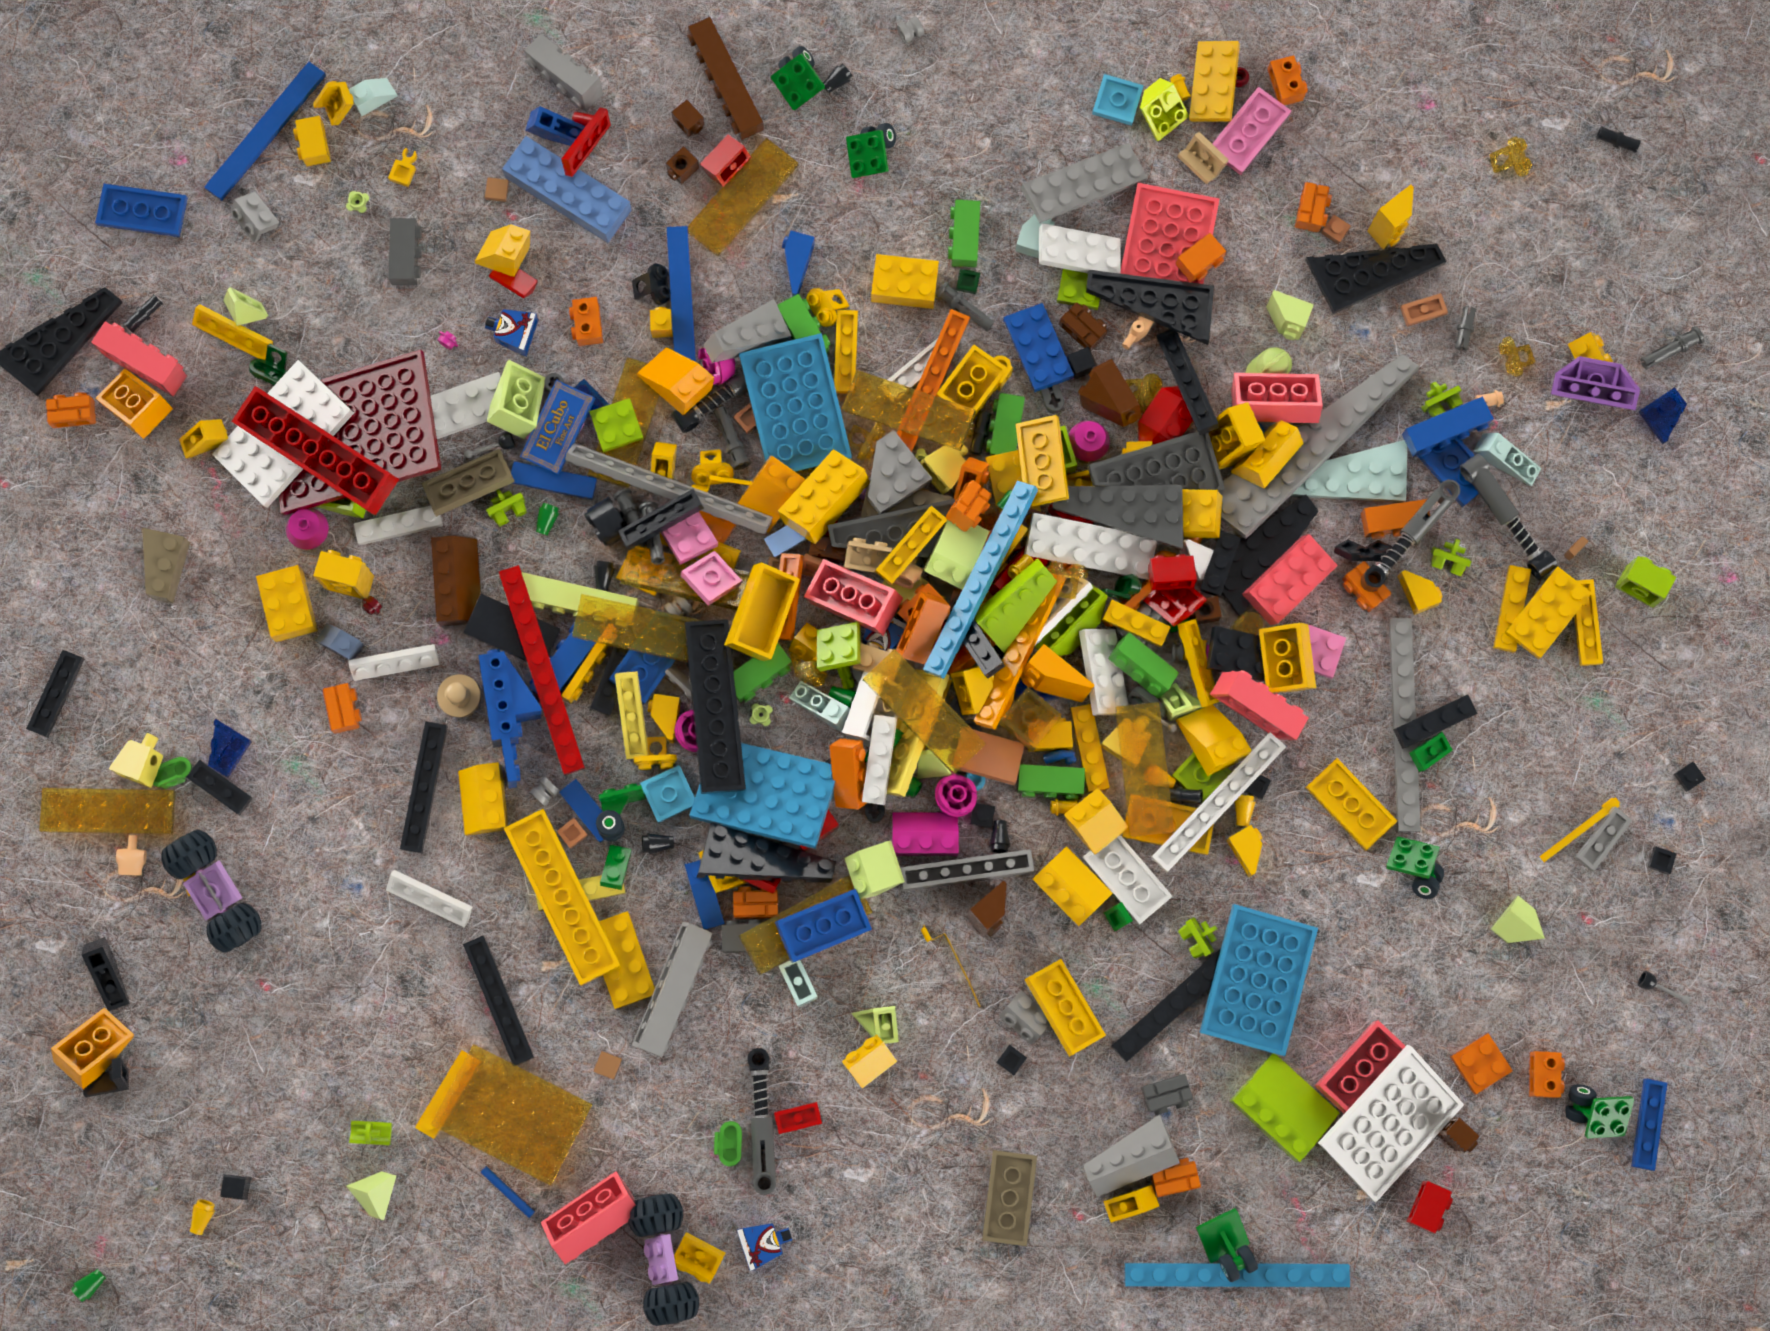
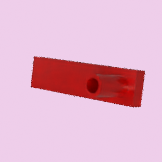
(595, 128)

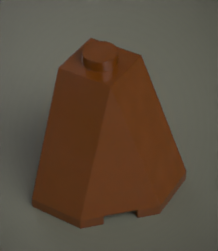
(1109, 395)

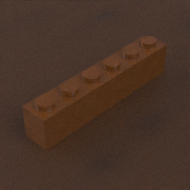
(725, 78)

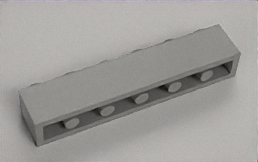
(967, 870)
(672, 989)

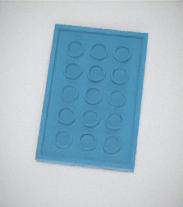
(795, 402)
(781, 801)
(1258, 980)

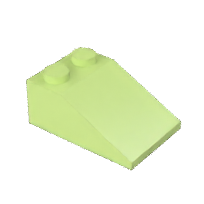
(517, 400)
(956, 554)

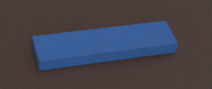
(543, 479)
(1649, 1124)

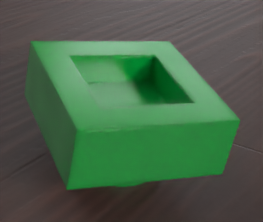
(1118, 916)

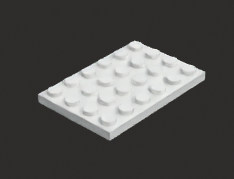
(260, 467)
(1391, 1123)

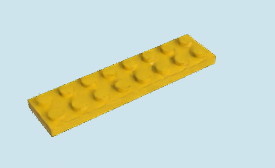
(562, 897)

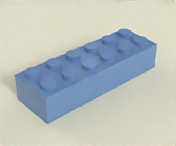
(575, 197)

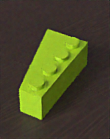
(1014, 604)

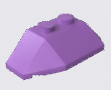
(1596, 383)

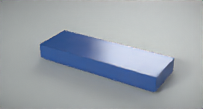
(583, 805)

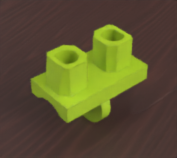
(1434, 405)
(498, 511)
(1459, 562)
(1203, 945)
(370, 1132)

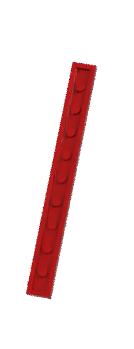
(541, 670)

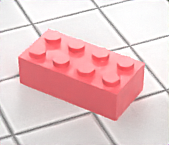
(139, 358)
(1279, 396)
(1289, 579)
(853, 597)
(1259, 705)
(1360, 1066)
(589, 1218)

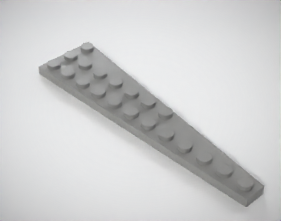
(1249, 505)

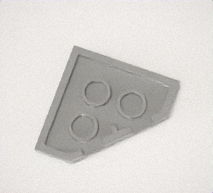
(894, 474)

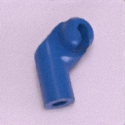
(1060, 754)

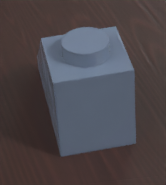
(339, 642)

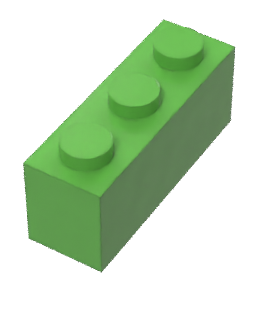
(964, 233)
(799, 320)
(1008, 414)
(1143, 665)
(760, 674)
(1051, 781)

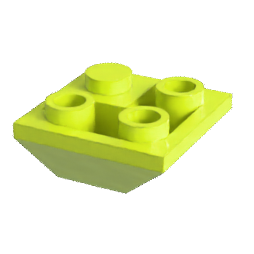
(1162, 108)

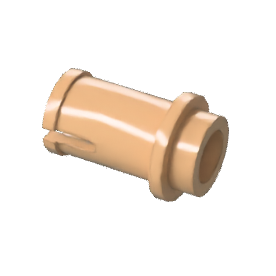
(1492, 398)

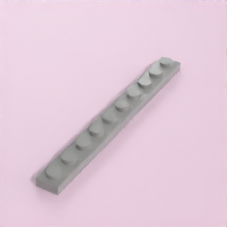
(667, 487)
(1403, 712)

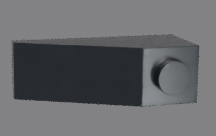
(105, 973)

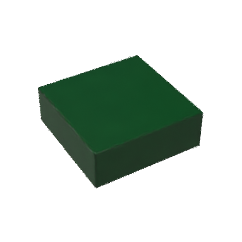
(968, 281)

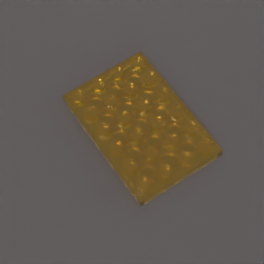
(511, 1114)

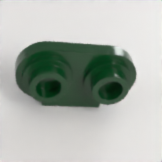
(269, 369)
(1124, 587)

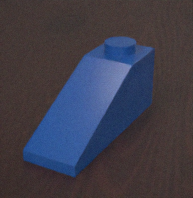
(553, 126)
(797, 254)
(705, 897)

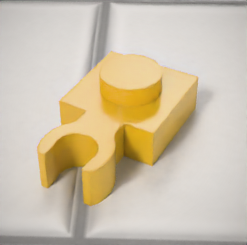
(403, 171)

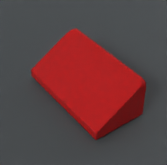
(520, 284)

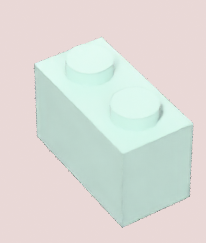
(798, 982)

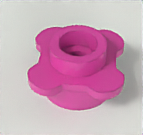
(447, 340)

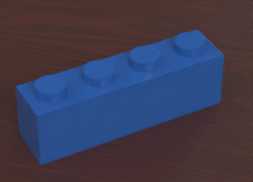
(1448, 426)
(567, 660)

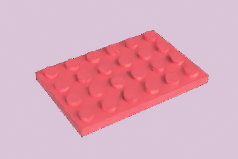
(1163, 228)

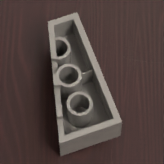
(563, 72)
(752, 331)
(1132, 1158)

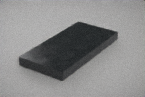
(494, 625)

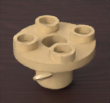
(459, 696)

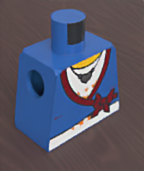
(514, 330)
(891, 637)
(762, 1243)

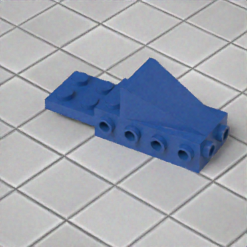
(507, 706)

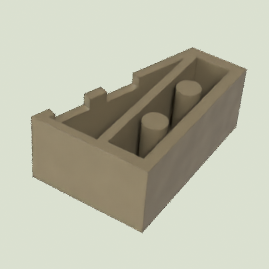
(163, 563)

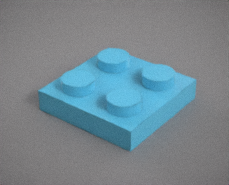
(1117, 99)
(668, 793)

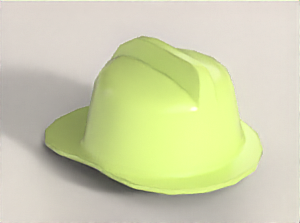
(1271, 361)

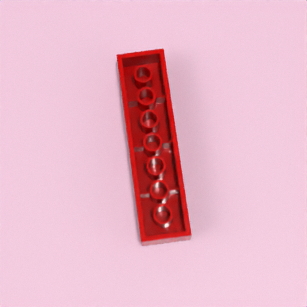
(315, 450)

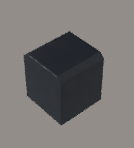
(1081, 362)
(235, 1187)

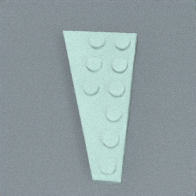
(1364, 475)

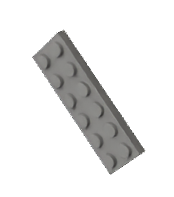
(1083, 182)

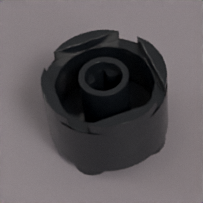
(607, 521)

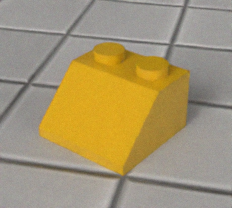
(505, 249)
(971, 689)
(1095, 821)

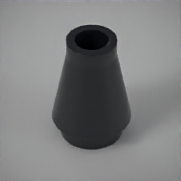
(837, 78)
(603, 574)
(999, 838)
(655, 843)

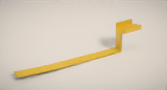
(723, 479)
(1606, 807)
(928, 938)

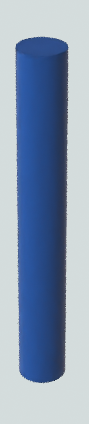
(507, 1191)

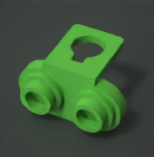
(172, 772)
(729, 1143)

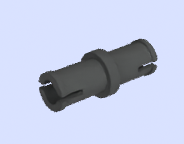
(1465, 328)

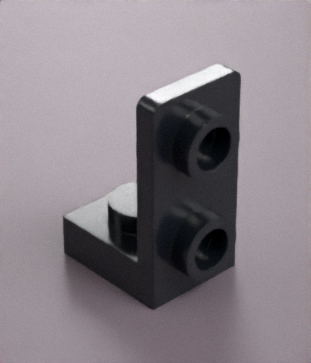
(112, 1081)

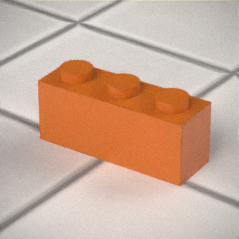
(1389, 518)
(923, 628)
(848, 772)

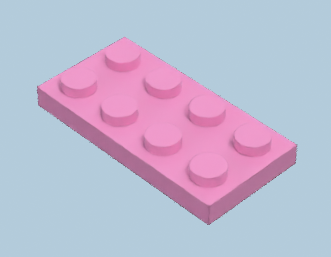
(1251, 129)

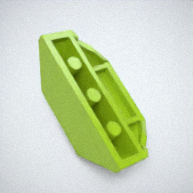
(1085, 615)

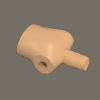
(1137, 331)
(910, 575)
(131, 860)

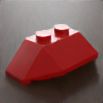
(1164, 417)

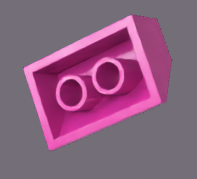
(925, 834)

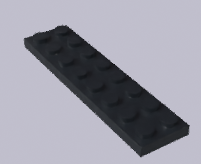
(714, 707)

